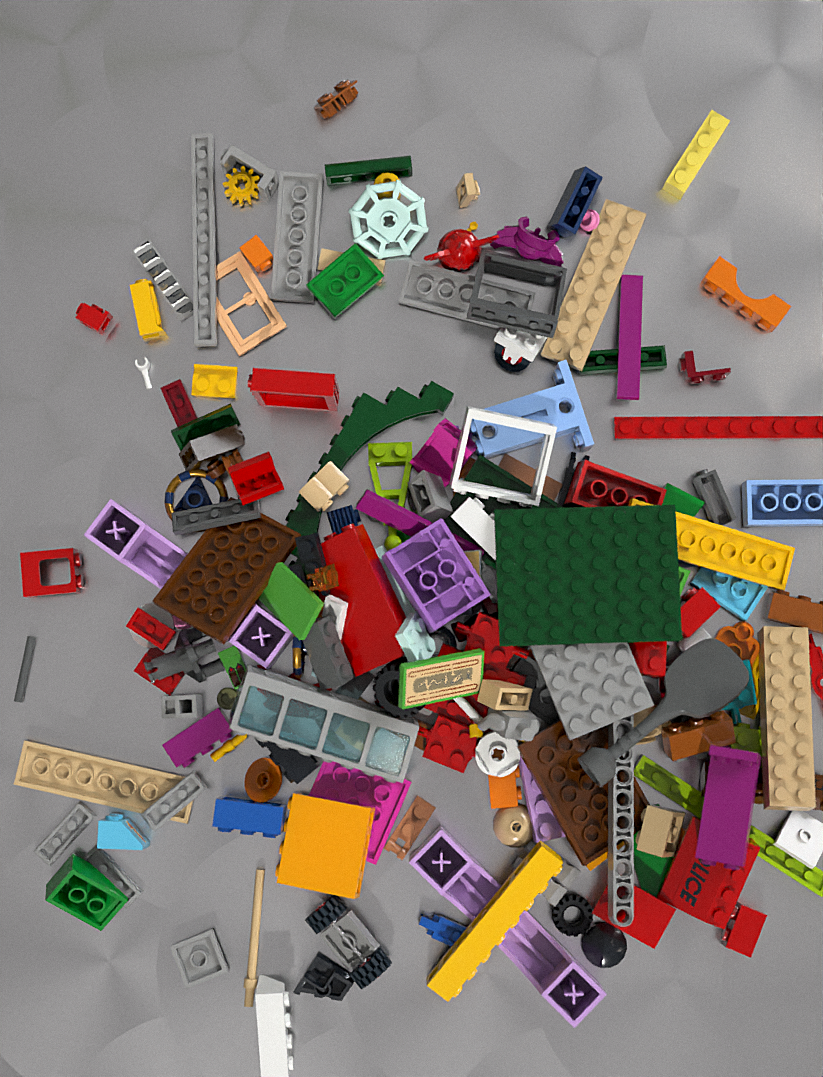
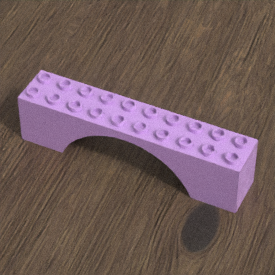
(157, 558)
(527, 945)

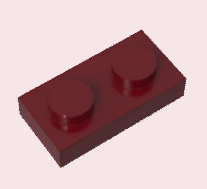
(179, 402)

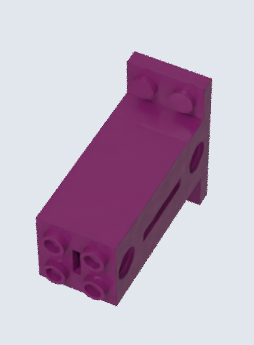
(728, 807)

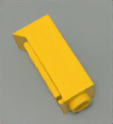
(146, 309)

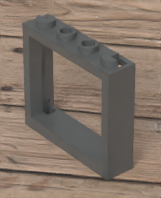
(511, 316)

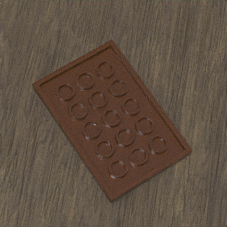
(226, 574)
(571, 793)

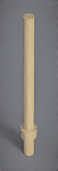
(250, 981)

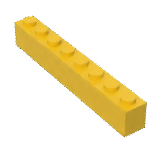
(494, 921)

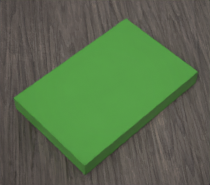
(291, 601)

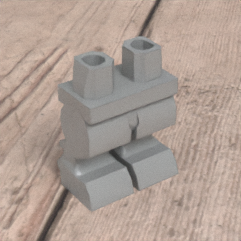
(567, 876)

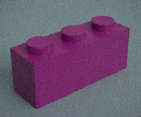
(198, 738)

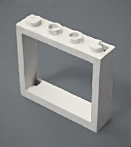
(504, 495)

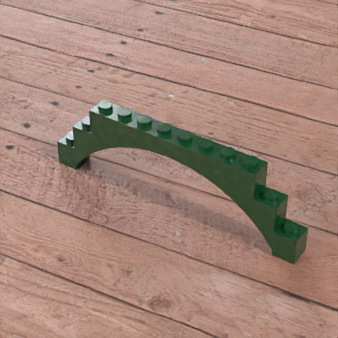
(366, 422)

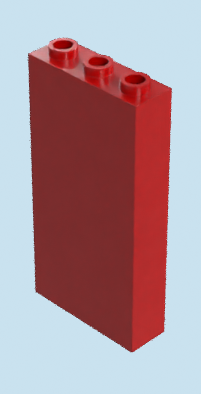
(372, 607)

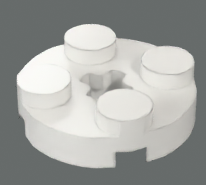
(492, 765)

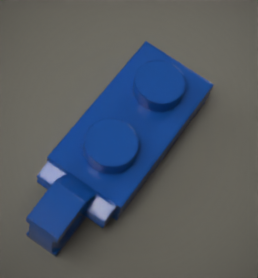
(442, 928)

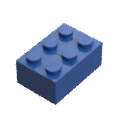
(249, 816)

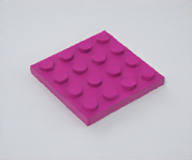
(357, 788)

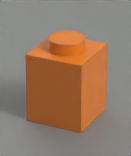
(257, 254)

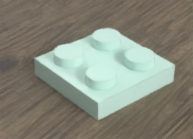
(415, 638)

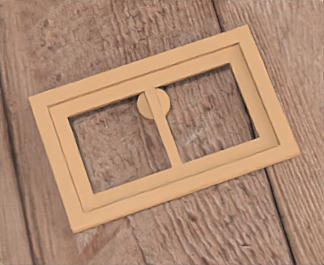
(249, 298)

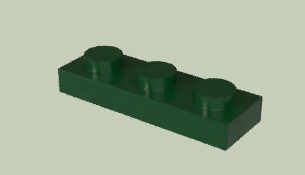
(204, 425)

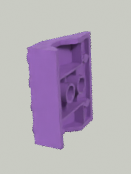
(435, 575)

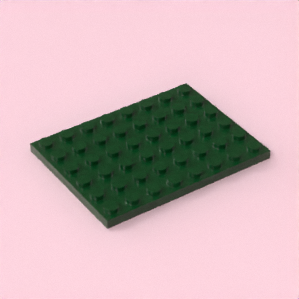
(587, 575)

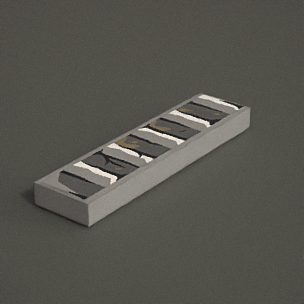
(164, 279)

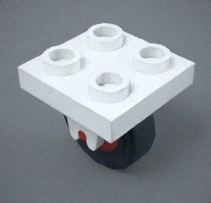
(516, 348)

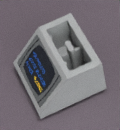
(428, 497)

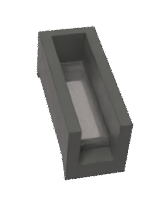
(715, 498)

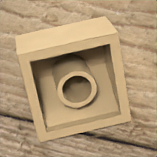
(660, 831)

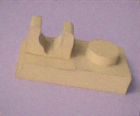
(467, 190)

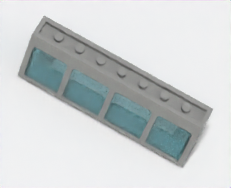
(323, 724)

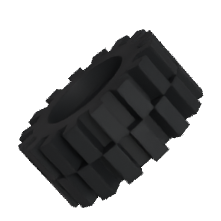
(576, 928)

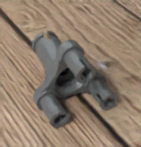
(185, 658)

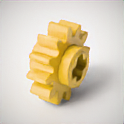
(234, 189)

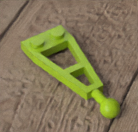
(391, 455)

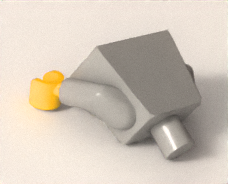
(509, 724)

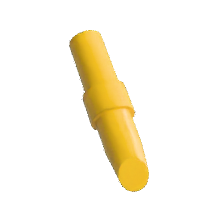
(227, 747)

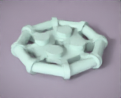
(387, 207)

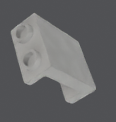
(237, 158)

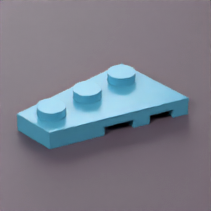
(729, 591)

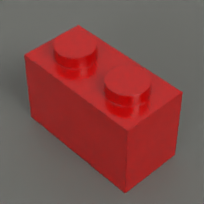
(743, 929)

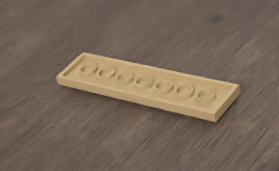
(594, 284)
(95, 779)

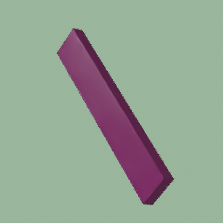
(629, 337)
(401, 518)

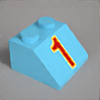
(120, 833)

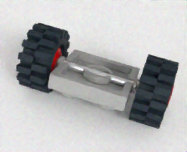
(349, 941)

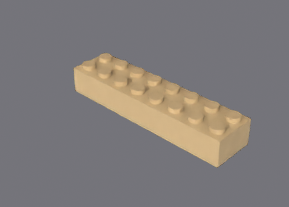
(786, 719)

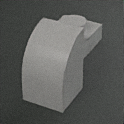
(182, 706)

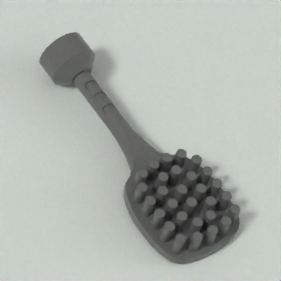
(695, 685)

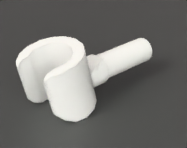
(144, 369)

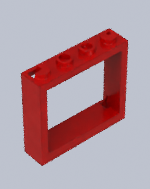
(294, 389)

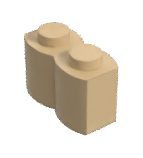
(325, 486)

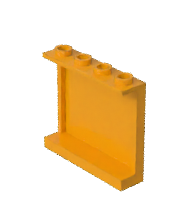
(325, 845)

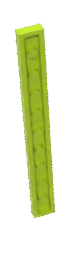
(691, 800)

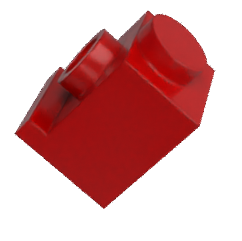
(93, 317)

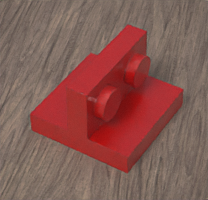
(255, 478)

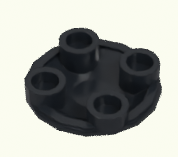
(604, 945)

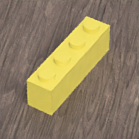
(696, 154)

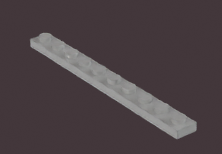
(203, 240)

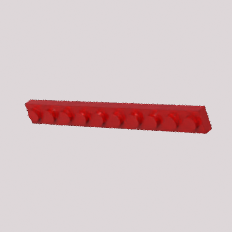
(718, 427)

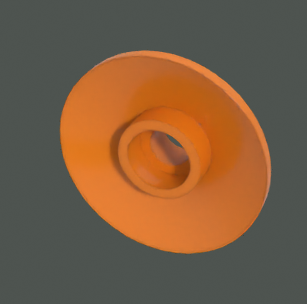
(256, 780)

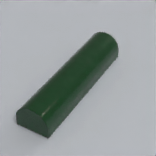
(367, 169)
(607, 360)

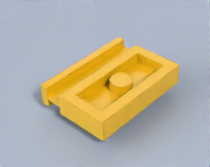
(214, 381)

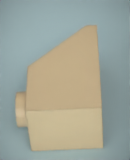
(504, 695)

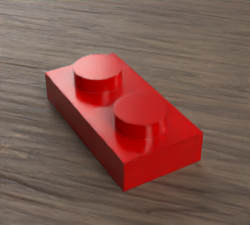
(151, 628)

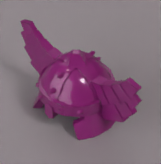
(530, 243)

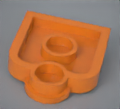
(740, 640)

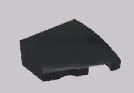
(325, 979)

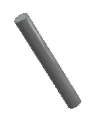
(25, 667)

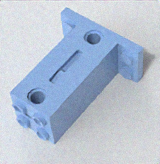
(541, 407)

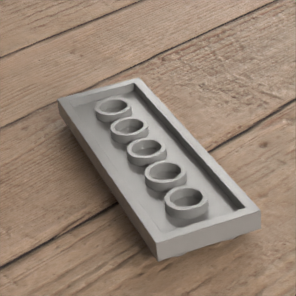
(296, 236)
(451, 291)

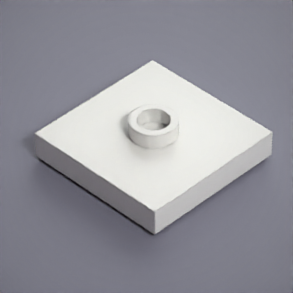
(801, 838)

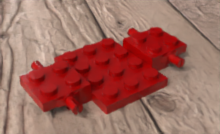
(450, 738)

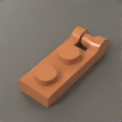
(410, 826)

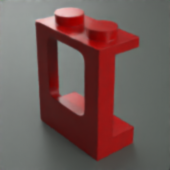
(31, 572)

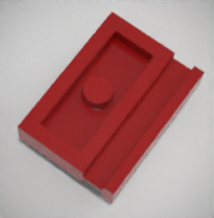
(167, 684)

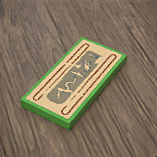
(440, 678)

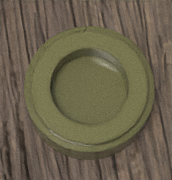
(226, 698)

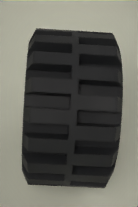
(387, 690)

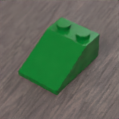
(84, 893)

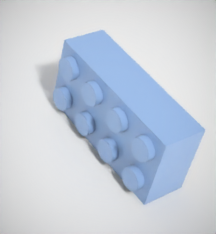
(782, 503)

